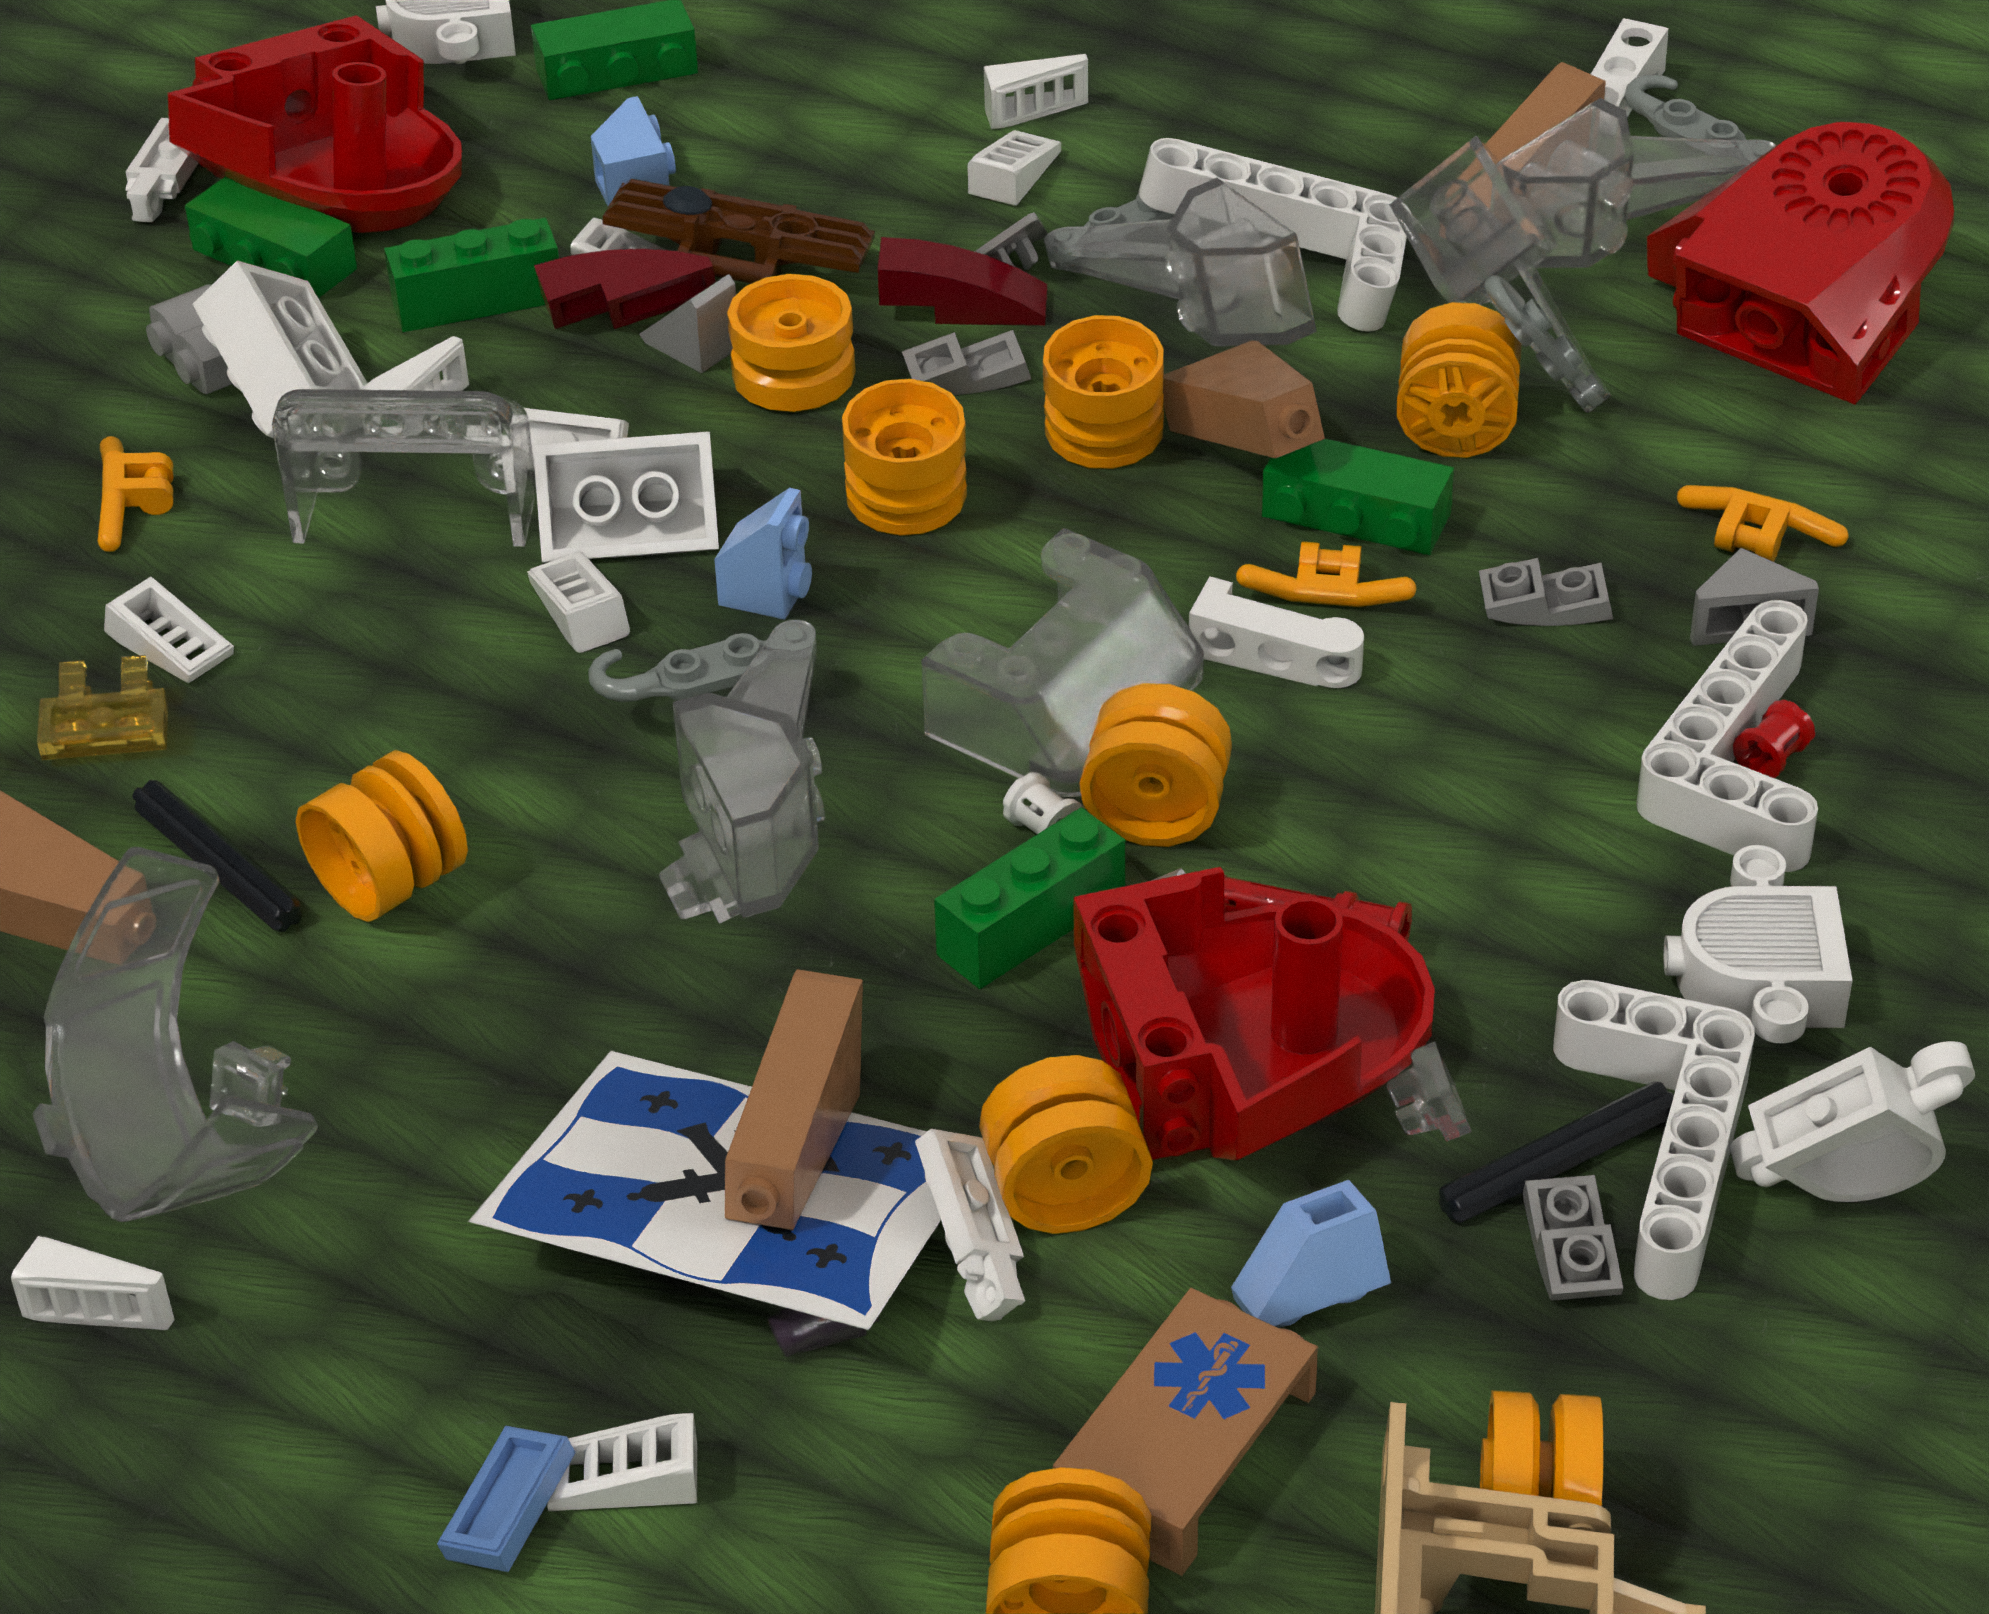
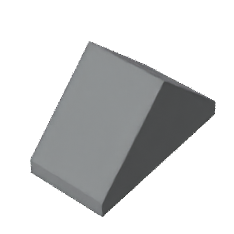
(697, 329)
(1741, 586)

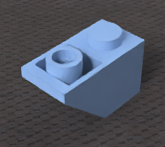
(630, 148)
(764, 559)
(1314, 1256)

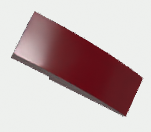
(622, 283)
(959, 283)

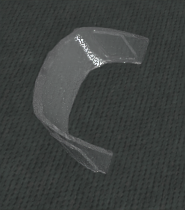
(118, 1062)

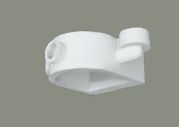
(449, 28)
(1765, 950)
(1856, 1125)

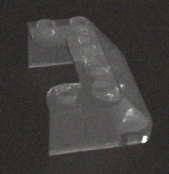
(326, 429)
(1043, 694)

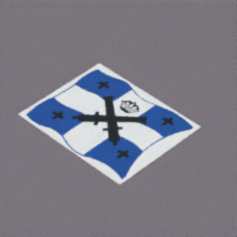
(641, 1181)

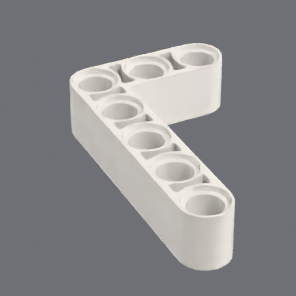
(1321, 211)
(1689, 764)
(1703, 1057)

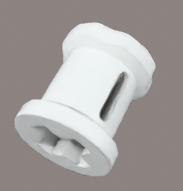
(1045, 806)

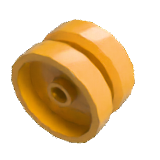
(791, 342)
(1156, 764)
(1065, 1144)
(1561, 1468)

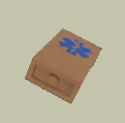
(1192, 1413)

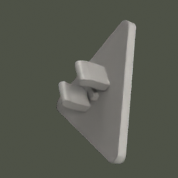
(1019, 239)

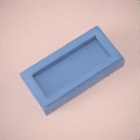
(506, 1498)

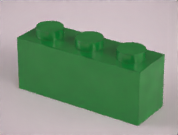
(614, 49)
(264, 231)
(469, 273)
(1360, 494)
(1026, 897)

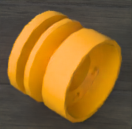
(1459, 380)
(1103, 391)
(904, 456)
(382, 835)
(1069, 1545)

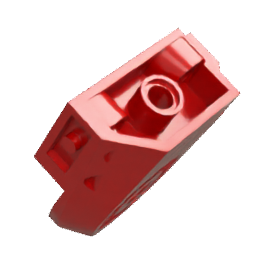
(321, 124)
(1811, 255)
(1245, 1015)

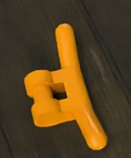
(131, 481)
(1769, 512)
(1324, 588)

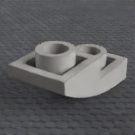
(1526, 597)
(1571, 1239)

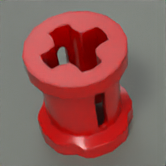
(1780, 734)

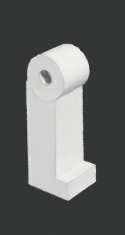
(1623, 62)
(1275, 639)

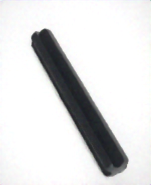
(208, 846)
(1555, 1152)

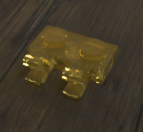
(104, 722)

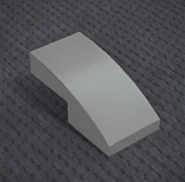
(968, 370)

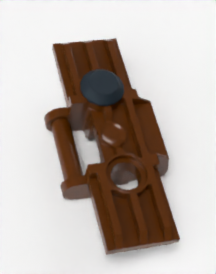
(703, 217)

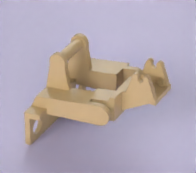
(1447, 1530)

